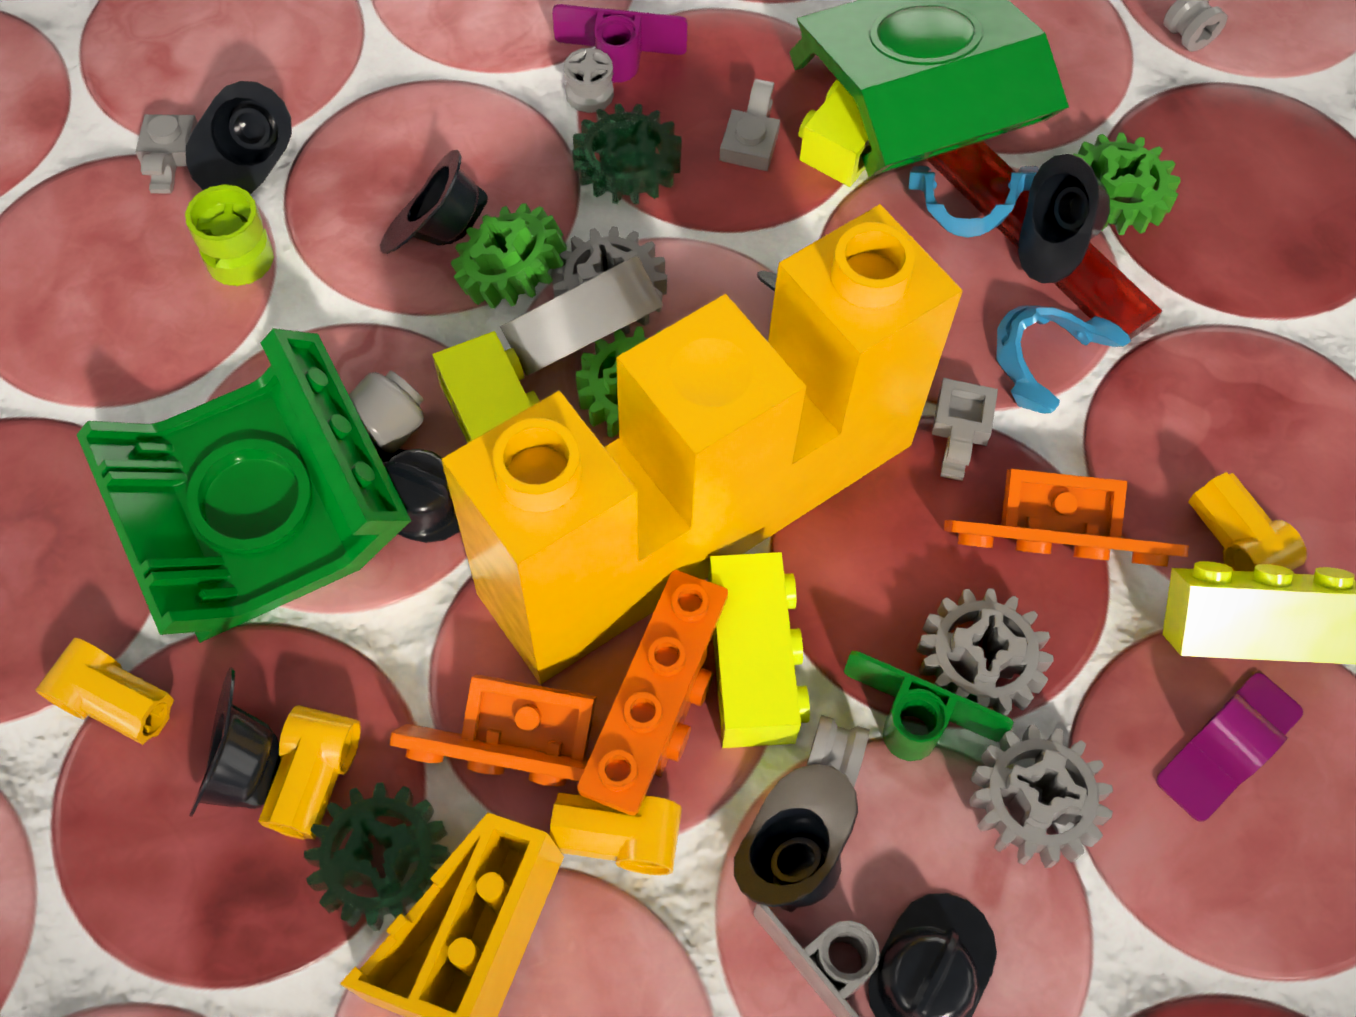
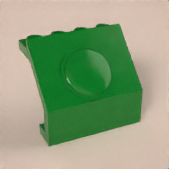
(934, 72)
(247, 493)

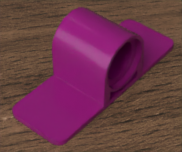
(620, 34)
(1230, 747)

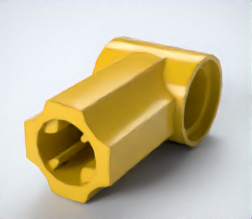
(1245, 528)
(95, 685)
(313, 753)
(636, 842)

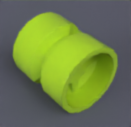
(229, 234)

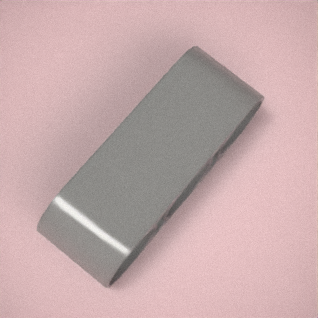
(582, 315)

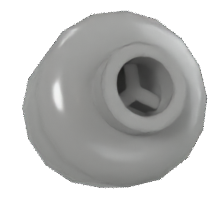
(388, 410)

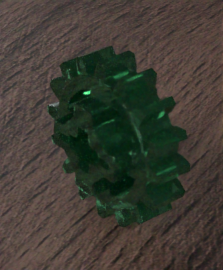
(627, 153)
(352, 863)

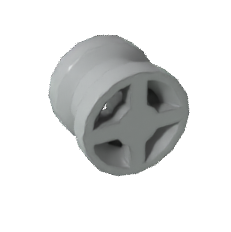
(1195, 22)
(588, 80)
(839, 747)

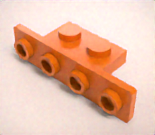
(1064, 510)
(656, 695)
(511, 728)

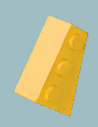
(467, 930)

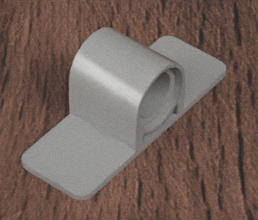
(814, 961)

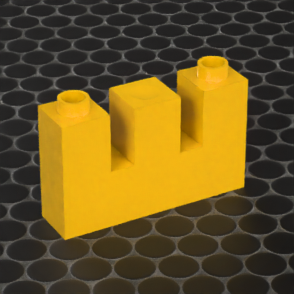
(712, 445)

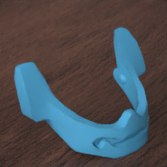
(923, 179)
(1027, 390)

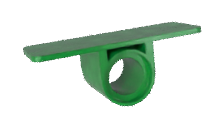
(927, 702)

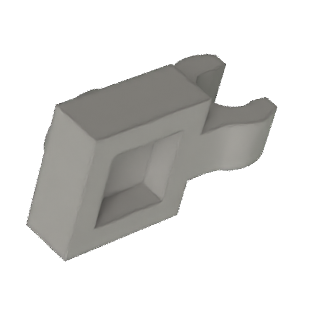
(752, 134)
(163, 148)
(965, 418)

